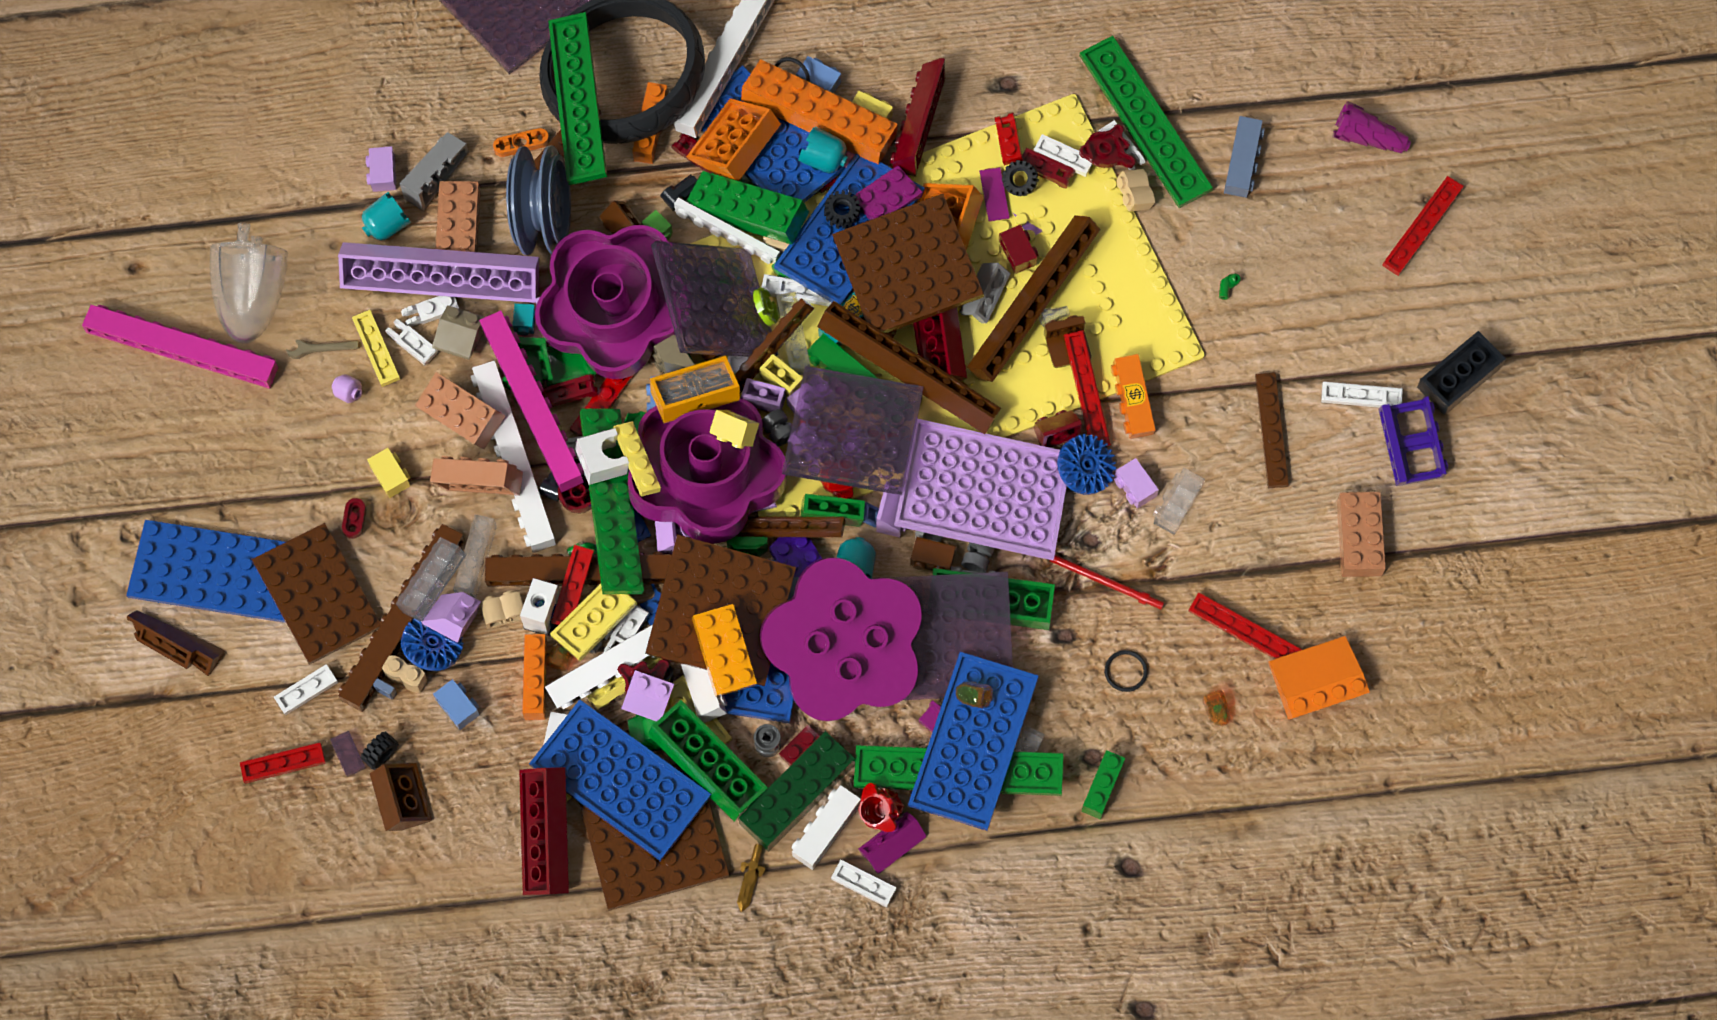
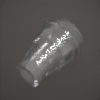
(1053, 313)

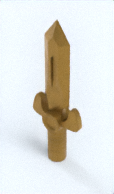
(749, 878)

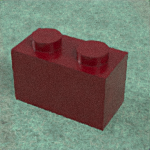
(1018, 248)

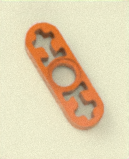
(536, 144)

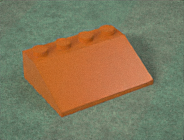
(734, 139)
(963, 203)
(1318, 677)

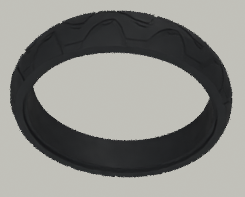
(671, 106)

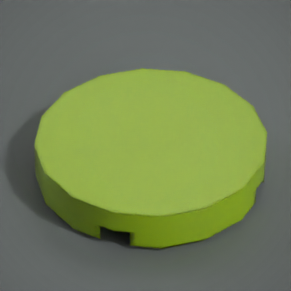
(766, 309)

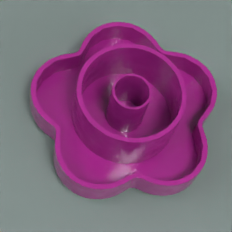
(606, 300)
(707, 481)
(844, 639)

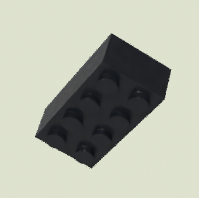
(1461, 373)

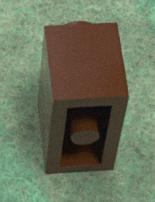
(931, 555)

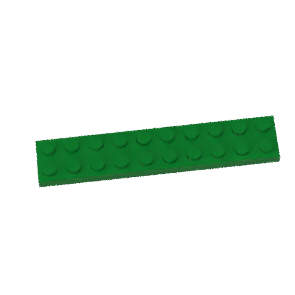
(577, 99)
(1146, 122)
(613, 516)
(899, 766)

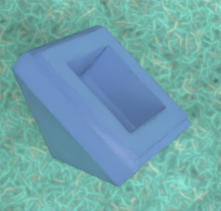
(870, 514)

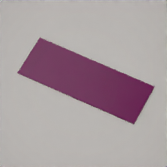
(994, 194)

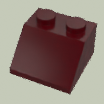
(1057, 429)

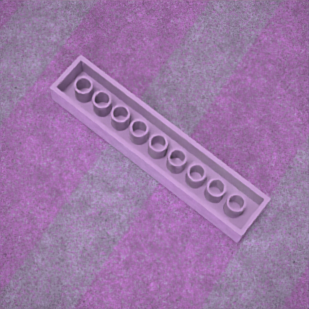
(439, 272)

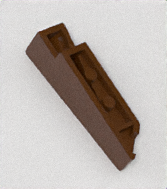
(175, 643)

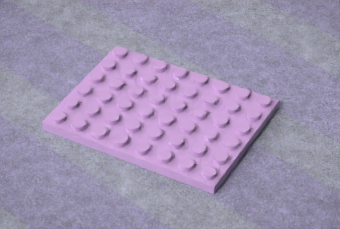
(982, 490)

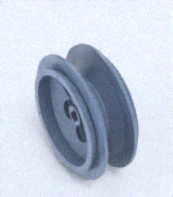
(538, 199)

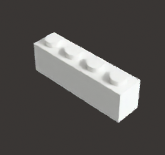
(702, 694)
(826, 827)

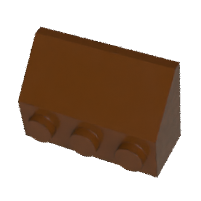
(400, 796)

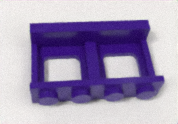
(1399, 445)

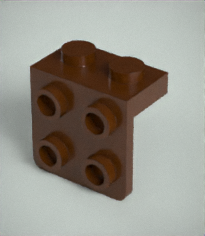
(1054, 333)

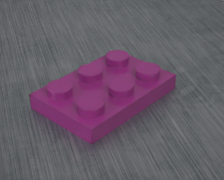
(888, 194)

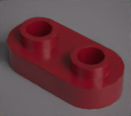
(353, 519)

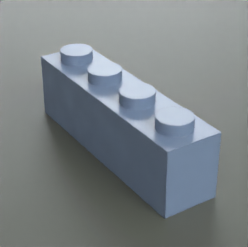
(1243, 157)

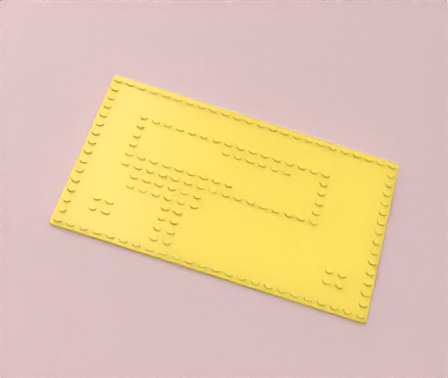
(1112, 285)

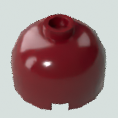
(576, 499)

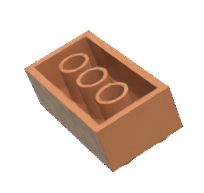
(458, 216)
(460, 410)
(476, 476)
(1361, 534)

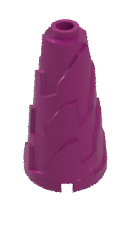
(1366, 129)

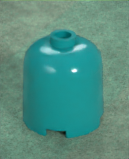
(824, 151)
(384, 218)
(859, 553)

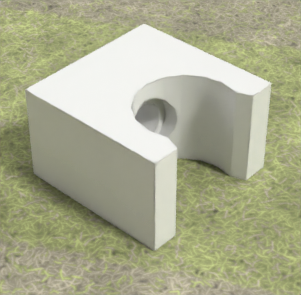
(593, 461)
(536, 617)

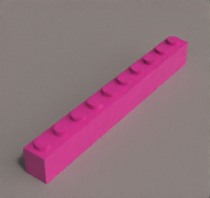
(180, 346)
(531, 401)

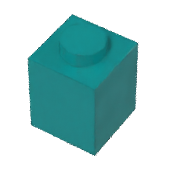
(524, 319)

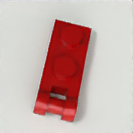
(1008, 139)

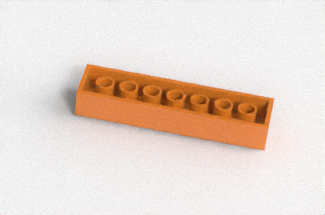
(813, 106)

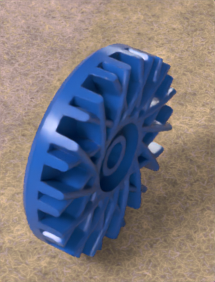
(1086, 464)
(428, 647)

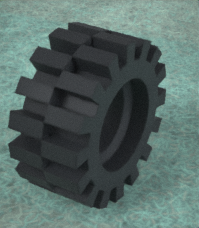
(1031, 183)
(847, 200)
(379, 750)

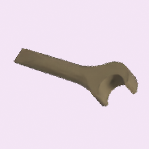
(306, 348)

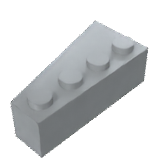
(437, 165)

